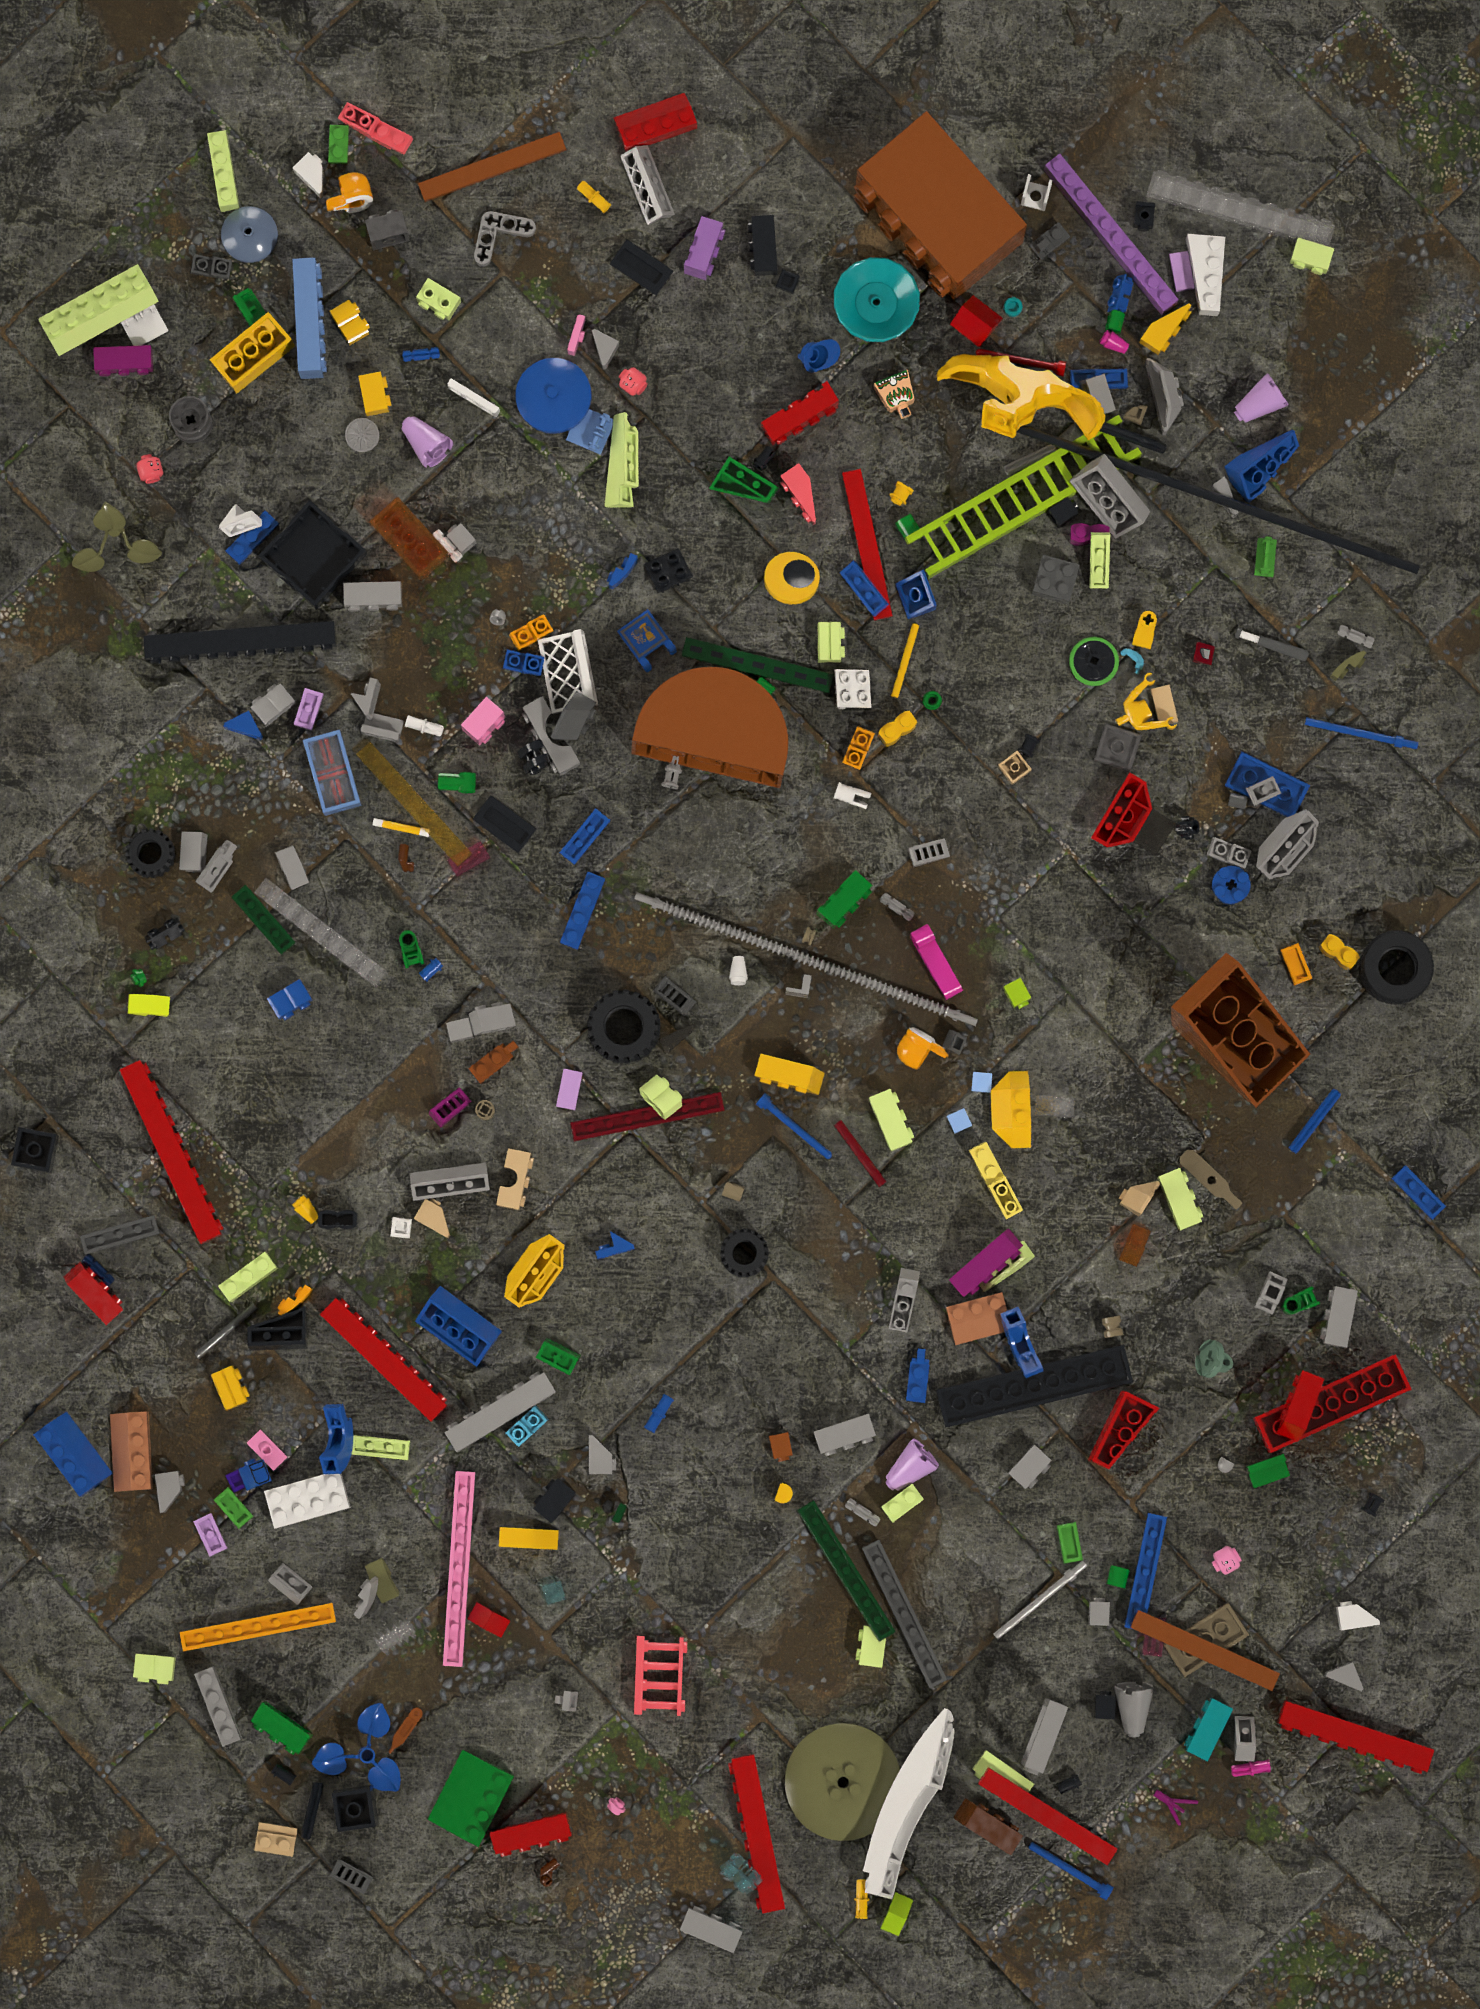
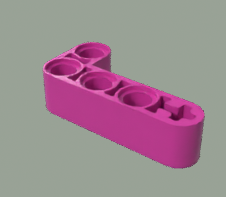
(935, 961)

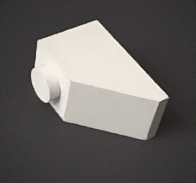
(311, 173)
(1353, 1616)

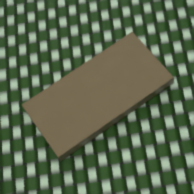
(1218, 1627)

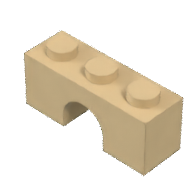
(513, 1196)

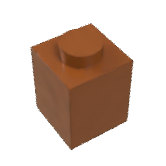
(781, 1446)

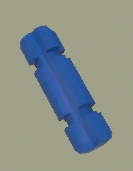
(421, 354)

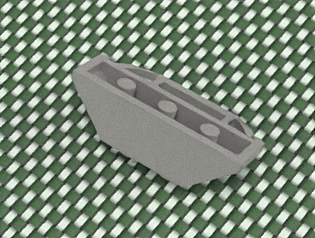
(1164, 393)
(1287, 845)

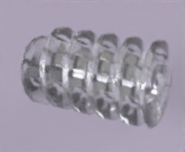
(396, 1636)

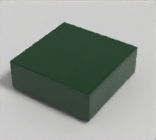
(619, 1513)

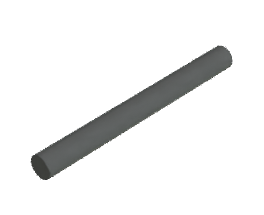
(225, 1331)

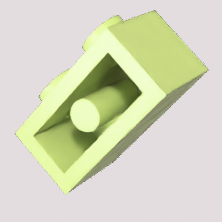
(438, 299)

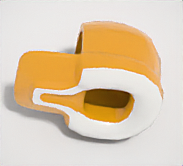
(354, 195)
(916, 1046)

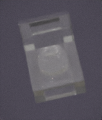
(1054, 1106)

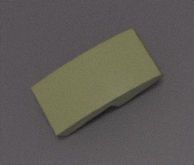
(1353, 661)
(386, 1588)

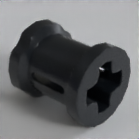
(1028, 745)
(1372, 1510)

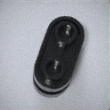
(535, 763)

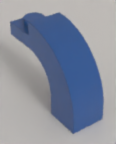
(1019, 1342)
(340, 1440)

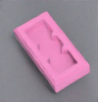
(577, 335)
(267, 1450)

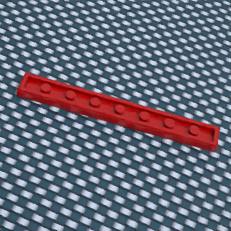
(865, 535)
(1047, 1816)

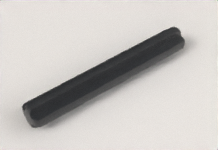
(1133, 437)

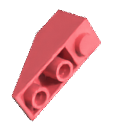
(799, 486)

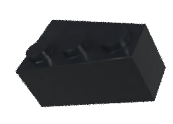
(280, 1332)

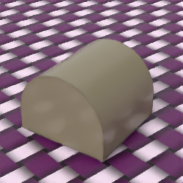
(733, 1191)

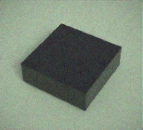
(787, 281)

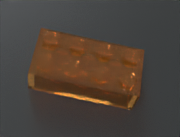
(409, 538)

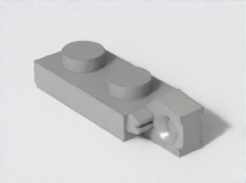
(217, 866)

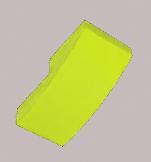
(148, 1005)

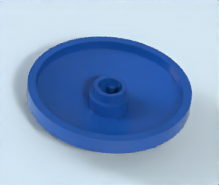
(553, 395)

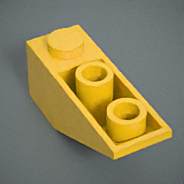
(1160, 331)

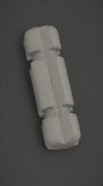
(1355, 636)
(897, 907)
(862, 1512)

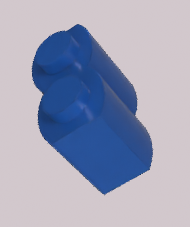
(289, 1000)

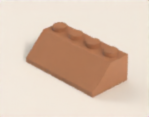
(131, 1451)

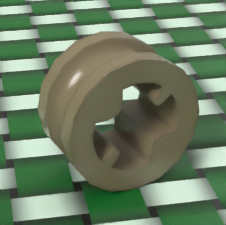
(809, 936)

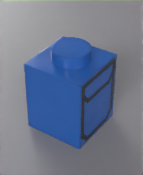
(254, 1474)

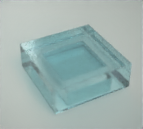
(554, 1592)

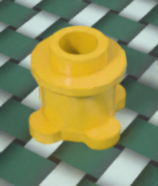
(901, 494)

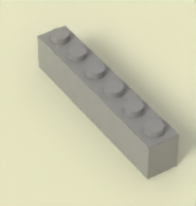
(500, 1412)

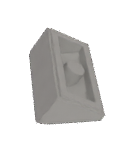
(290, 1583)

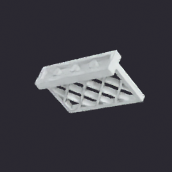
(583, 665)

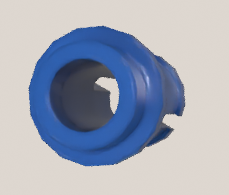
(432, 968)

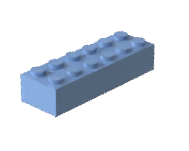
(308, 318)

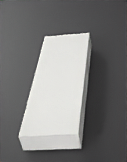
(473, 398)

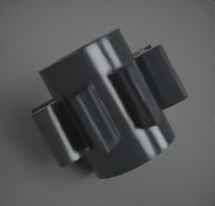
(1187, 827)

